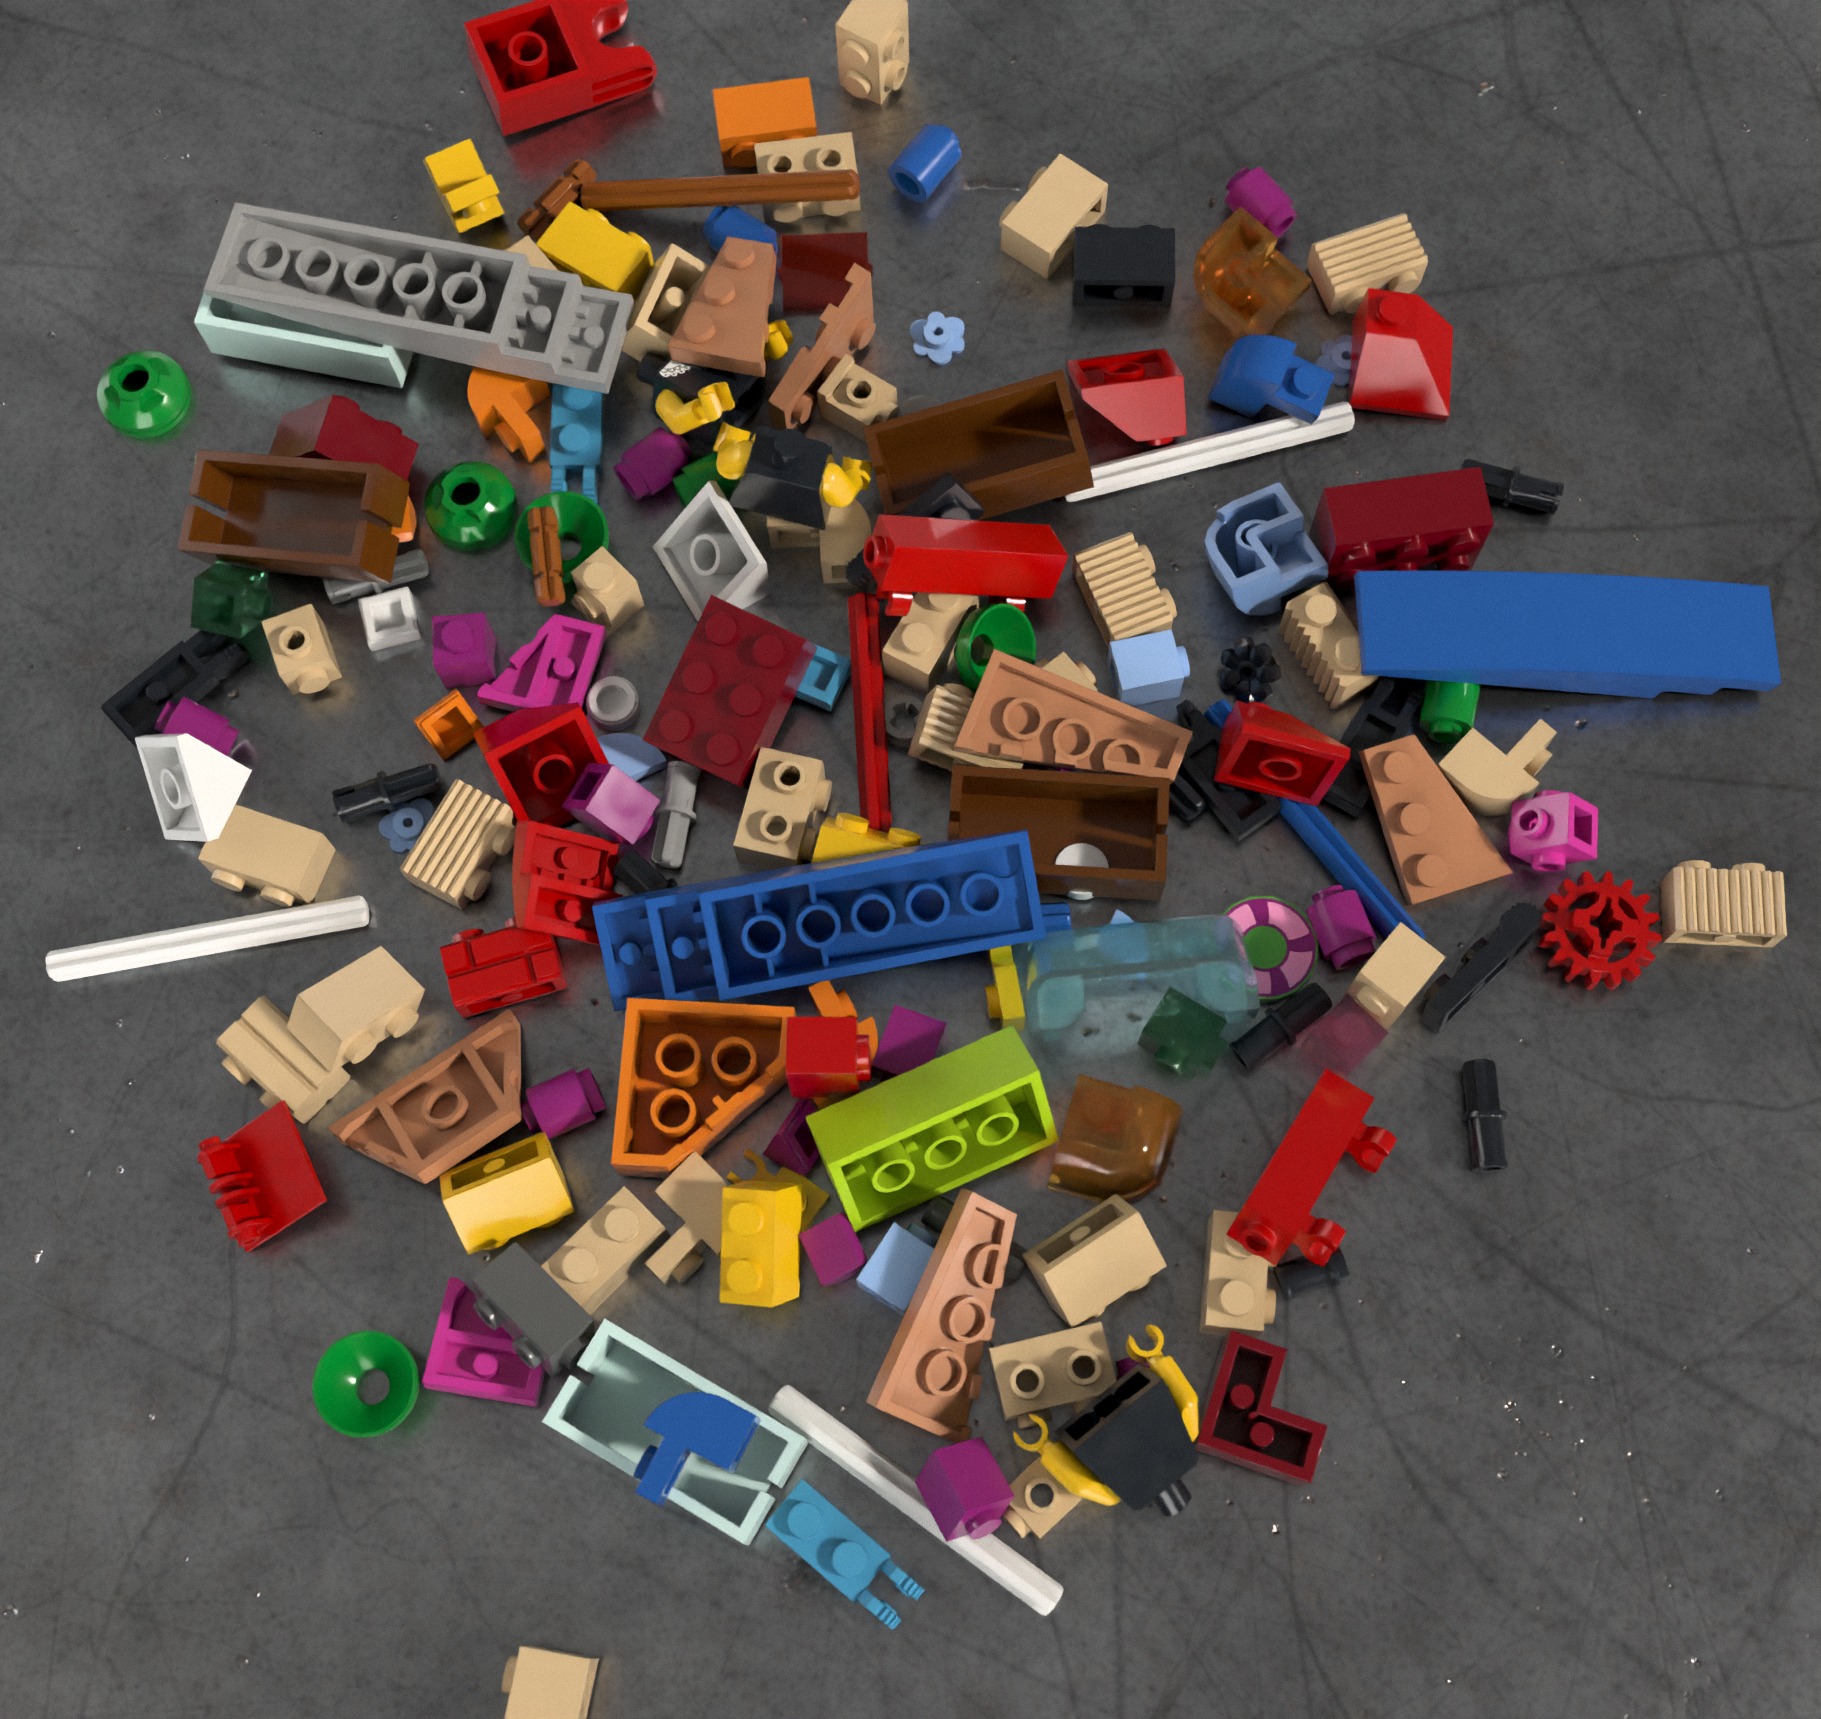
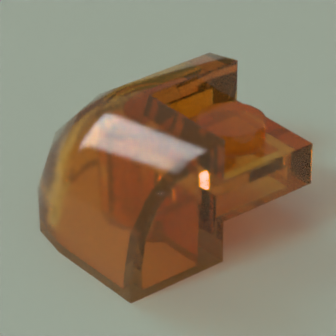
(1245, 278)
(1114, 1141)

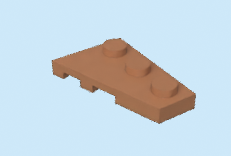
(730, 311)
(839, 334)
(1426, 824)

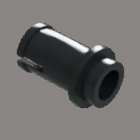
(1303, 1275)

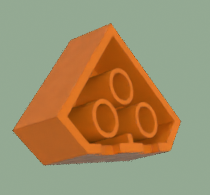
(691, 1078)

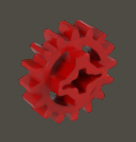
(1618, 917)

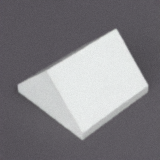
(713, 554)
(190, 785)

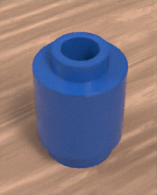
(736, 223)

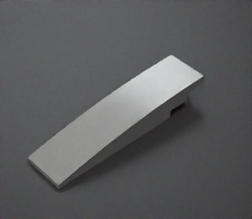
(422, 295)

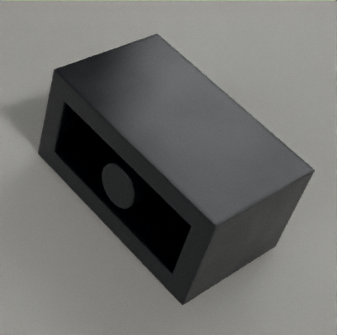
(1123, 266)

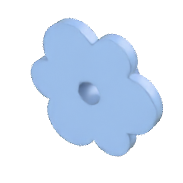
(938, 347)
(1333, 360)
(394, 825)

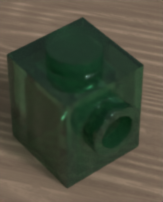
(230, 599)
(1183, 1035)

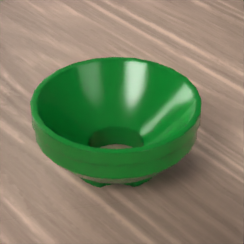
(155, 406)
(576, 517)
(478, 523)
(1000, 628)
(338, 1379)

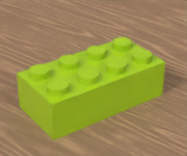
(934, 1128)

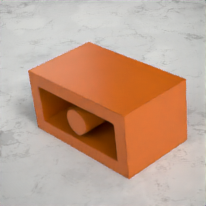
(762, 115)

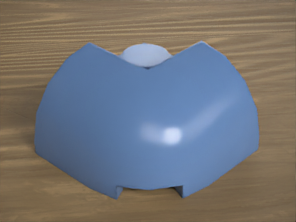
(1262, 550)

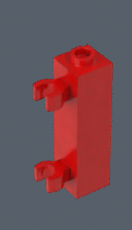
(962, 558)
(1300, 1168)

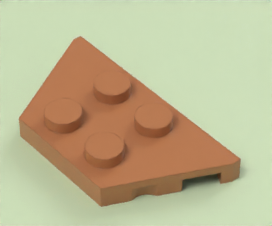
(444, 1105)

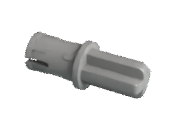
(675, 814)

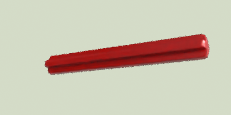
(869, 711)

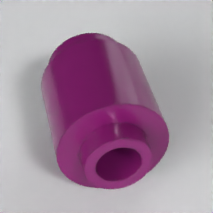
(1261, 199)
(652, 463)
(199, 723)
(1341, 927)
(562, 1103)

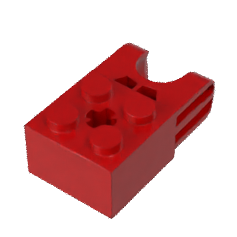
(549, 61)

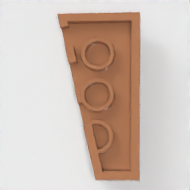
(1059, 723)
(941, 1339)

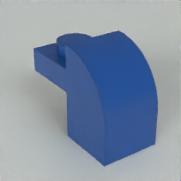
(1267, 371)
(694, 1424)

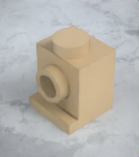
(840, 403)
(605, 591)
(1024, 1514)

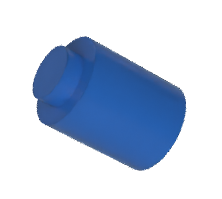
(925, 162)

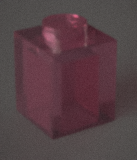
(1344, 1038)

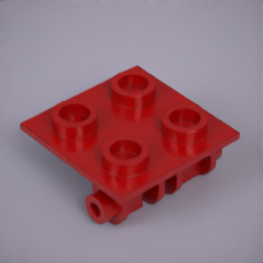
(261, 1177)

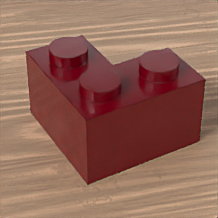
(342, 432)
(1244, 1426)

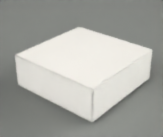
(389, 619)

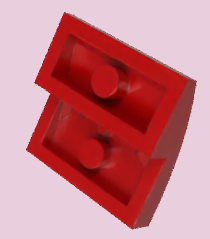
(559, 878)

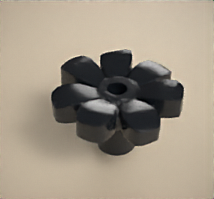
(1250, 670)

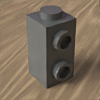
(533, 1310)

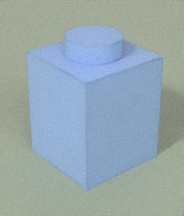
(1147, 668)
(897, 1266)

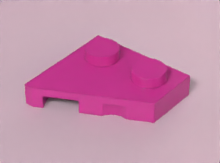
(550, 668)
(476, 1359)

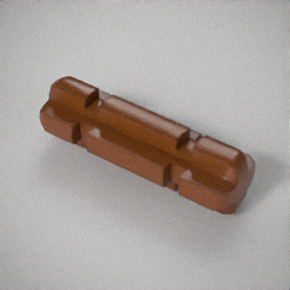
(555, 198)
(546, 556)

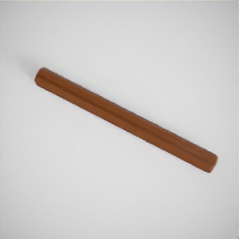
(721, 190)

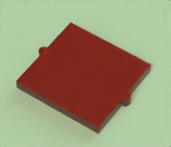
(816, 268)

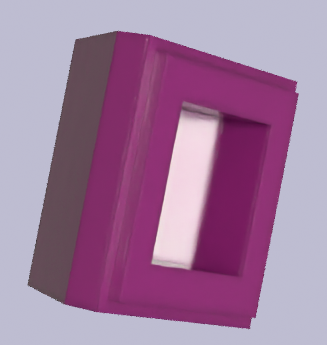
(794, 1143)
(834, 1249)

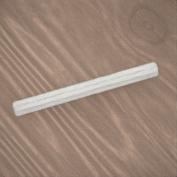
(1215, 450)
(207, 938)
(900, 1489)

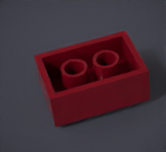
(1402, 525)
(729, 691)

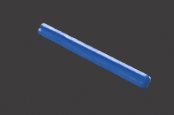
(1335, 853)

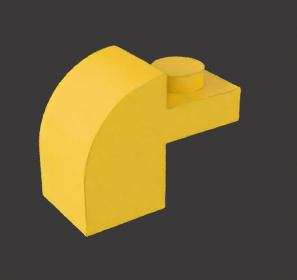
(464, 185)

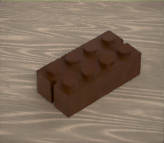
(1001, 444)
(295, 515)
(1067, 808)

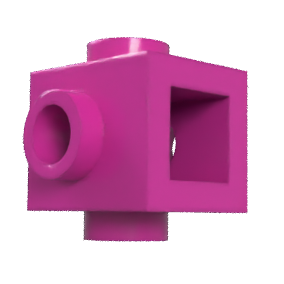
(1553, 830)

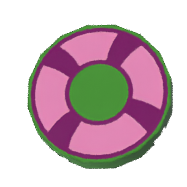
(1279, 945)

